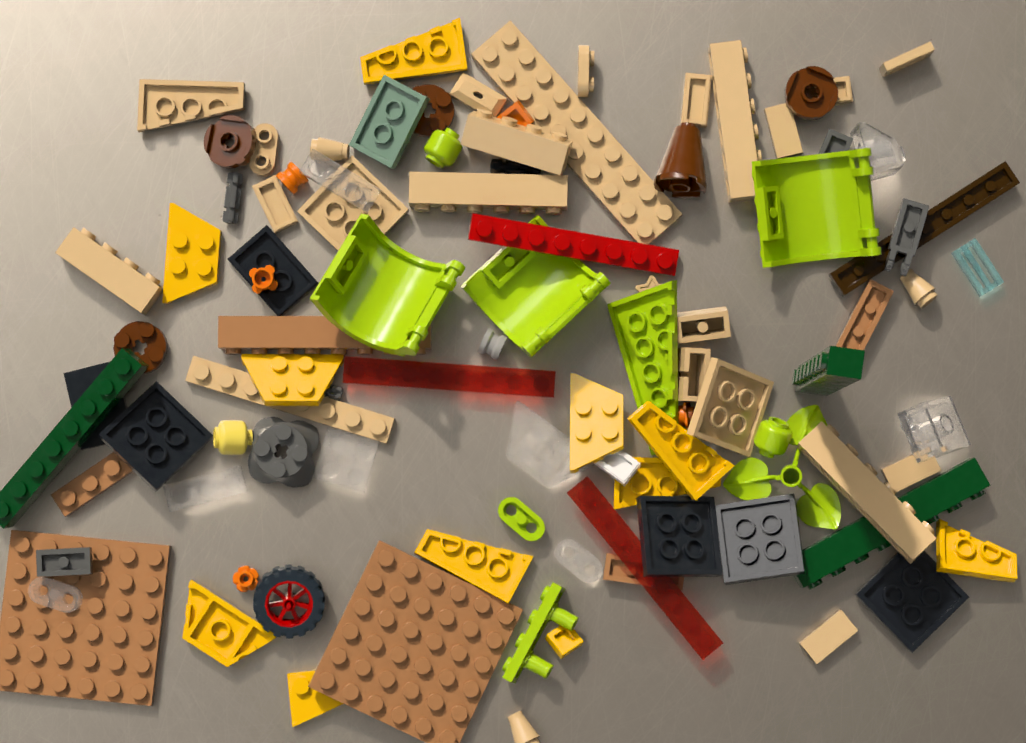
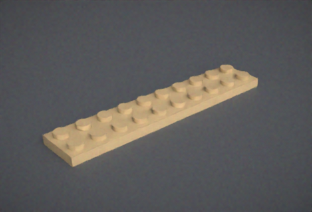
(595, 152)

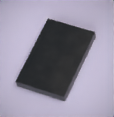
(292, 277)
(77, 383)

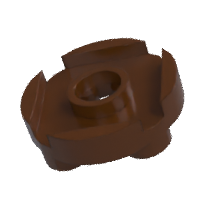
(825, 87)
(444, 107)
(222, 130)
(145, 333)

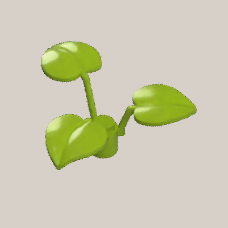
(750, 477)

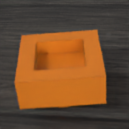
(518, 112)

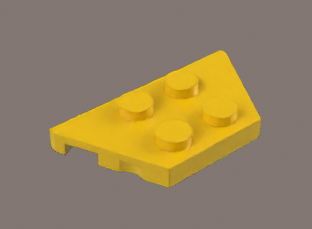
(190, 255)
(292, 377)
(594, 422)
(220, 627)

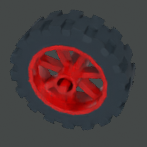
(278, 624)

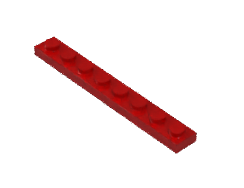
(573, 244)

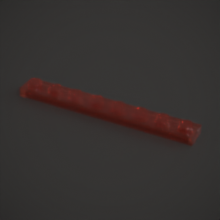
(449, 377)
(628, 549)

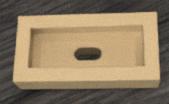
(464, 93)

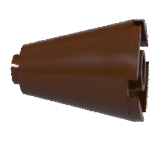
(683, 164)

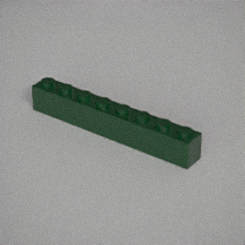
(829, 371)
(69, 435)
(861, 537)

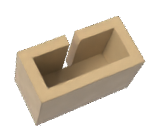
(692, 371)

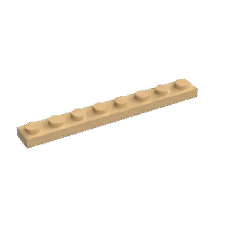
(329, 412)

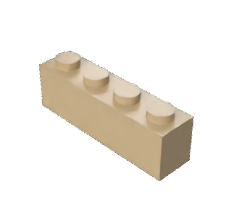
(517, 142)
(109, 271)

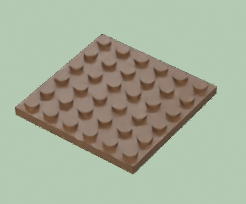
(104, 646)
(415, 647)

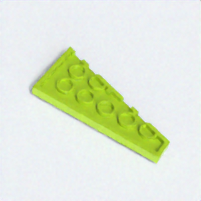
(649, 345)

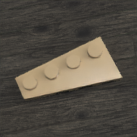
(182, 101)

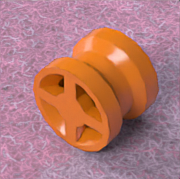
(292, 178)

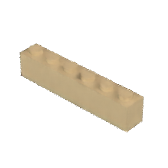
(734, 117)
(488, 191)
(866, 492)

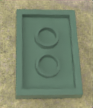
(389, 122)

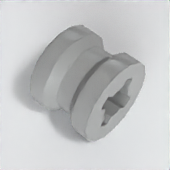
(492, 344)

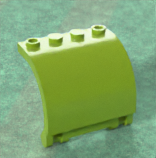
(815, 207)
(383, 291)
(532, 293)

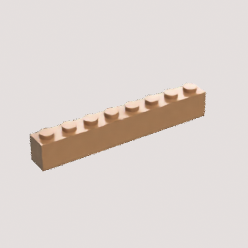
(291, 334)

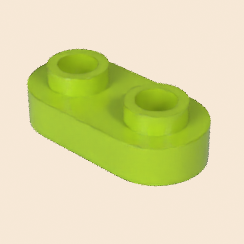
(520, 520)

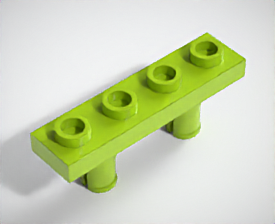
(538, 620)

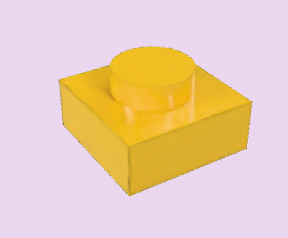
(563, 641)

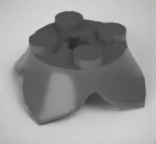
(298, 466)

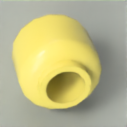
(232, 437)

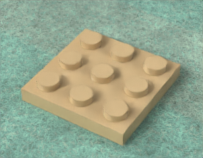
(336, 217)
(730, 407)

